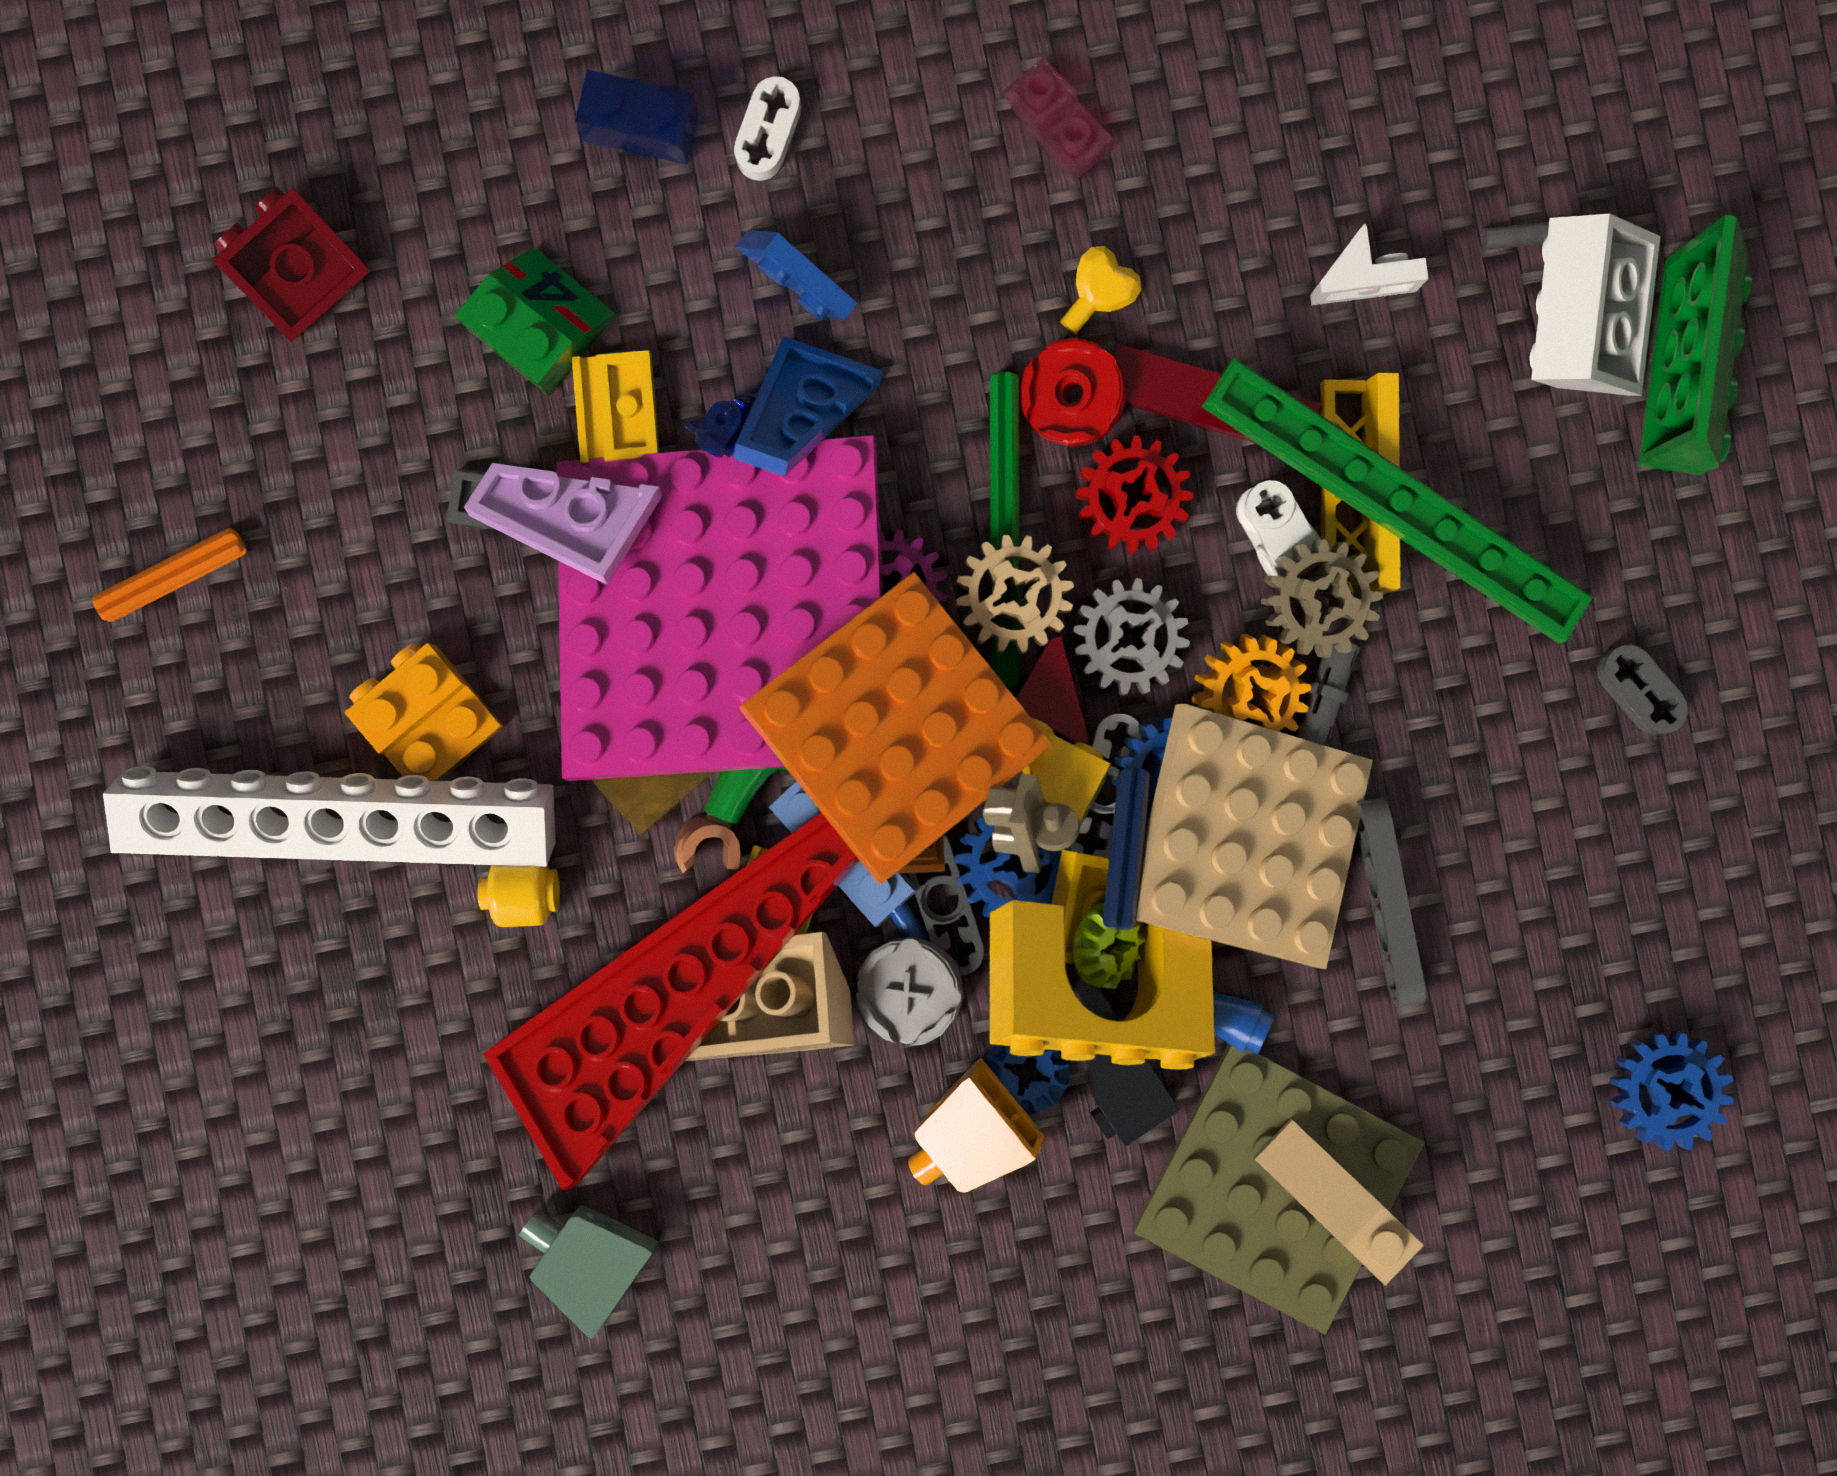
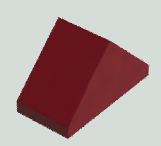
(1051, 694)

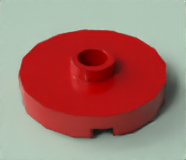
(1054, 374)

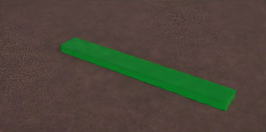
(1397, 501)

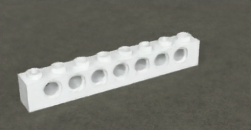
(145, 826)

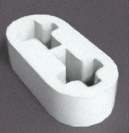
(756, 125)

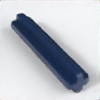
(1126, 849)

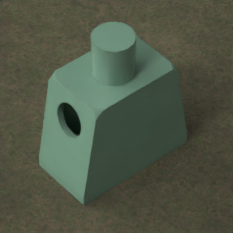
(586, 1263)

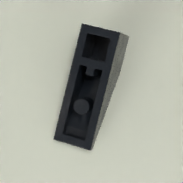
(1127, 1096)

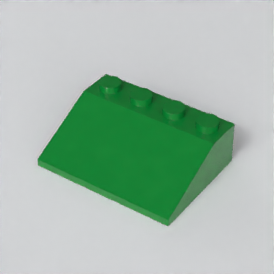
(1696, 352)

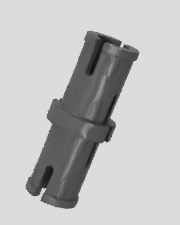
(1327, 696)

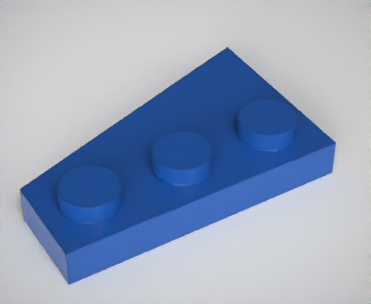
(801, 404)

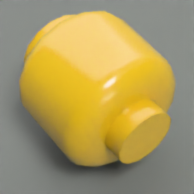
(519, 895)

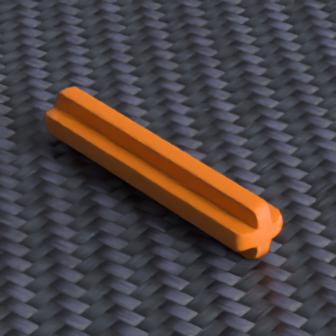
(169, 575)

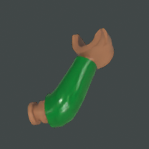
(724, 806)

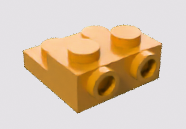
(422, 714)

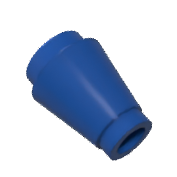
(1241, 1022)

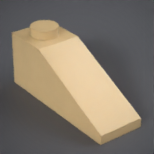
(1338, 1202)

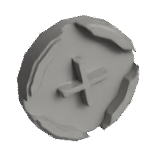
(909, 991)

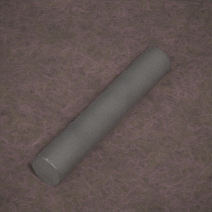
(1514, 235)

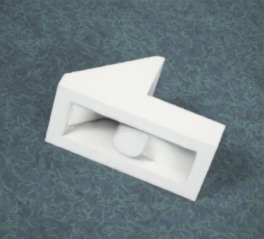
(1357, 278)

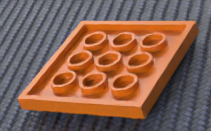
(895, 727)

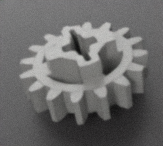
(1113, 617)

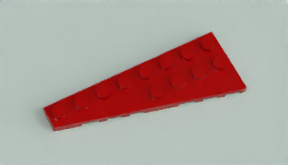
(623, 1033)

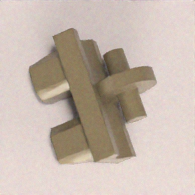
(1026, 822)

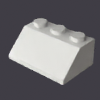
(1595, 305)

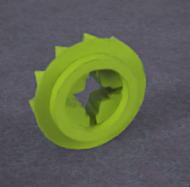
(1098, 967)

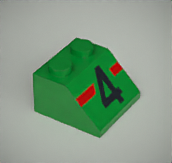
(535, 318)

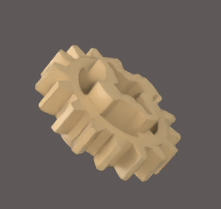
(1001, 572)

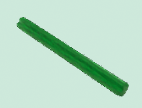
(1005, 505)

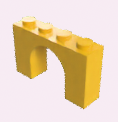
(1038, 1010)

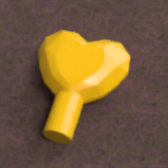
(1100, 287)

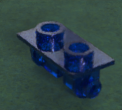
(721, 425)

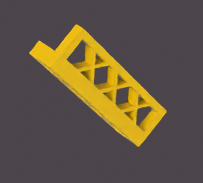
(1381, 434)

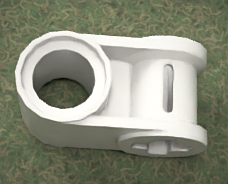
(1277, 531)

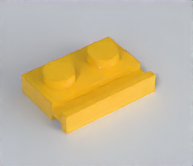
(615, 406)

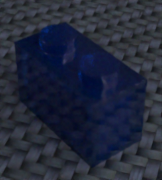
(637, 117)

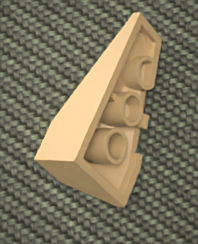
(790, 1007)

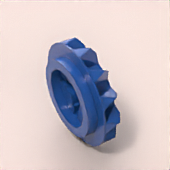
(1038, 1093)

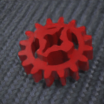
(1110, 486)

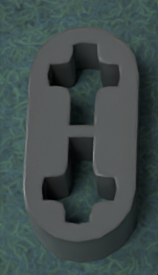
(1633, 698)

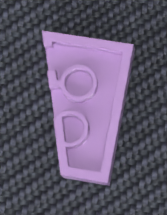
(566, 518)

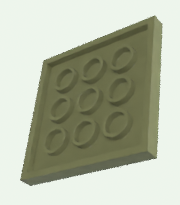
(1236, 1218)

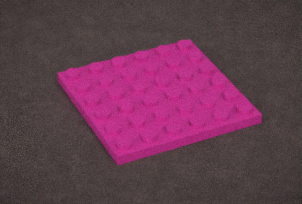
(710, 605)

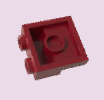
(289, 262)

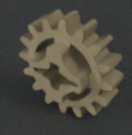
(1332, 579)

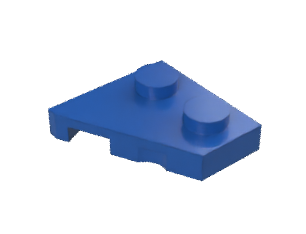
(791, 268)

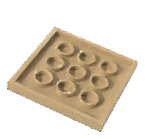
(1250, 836)

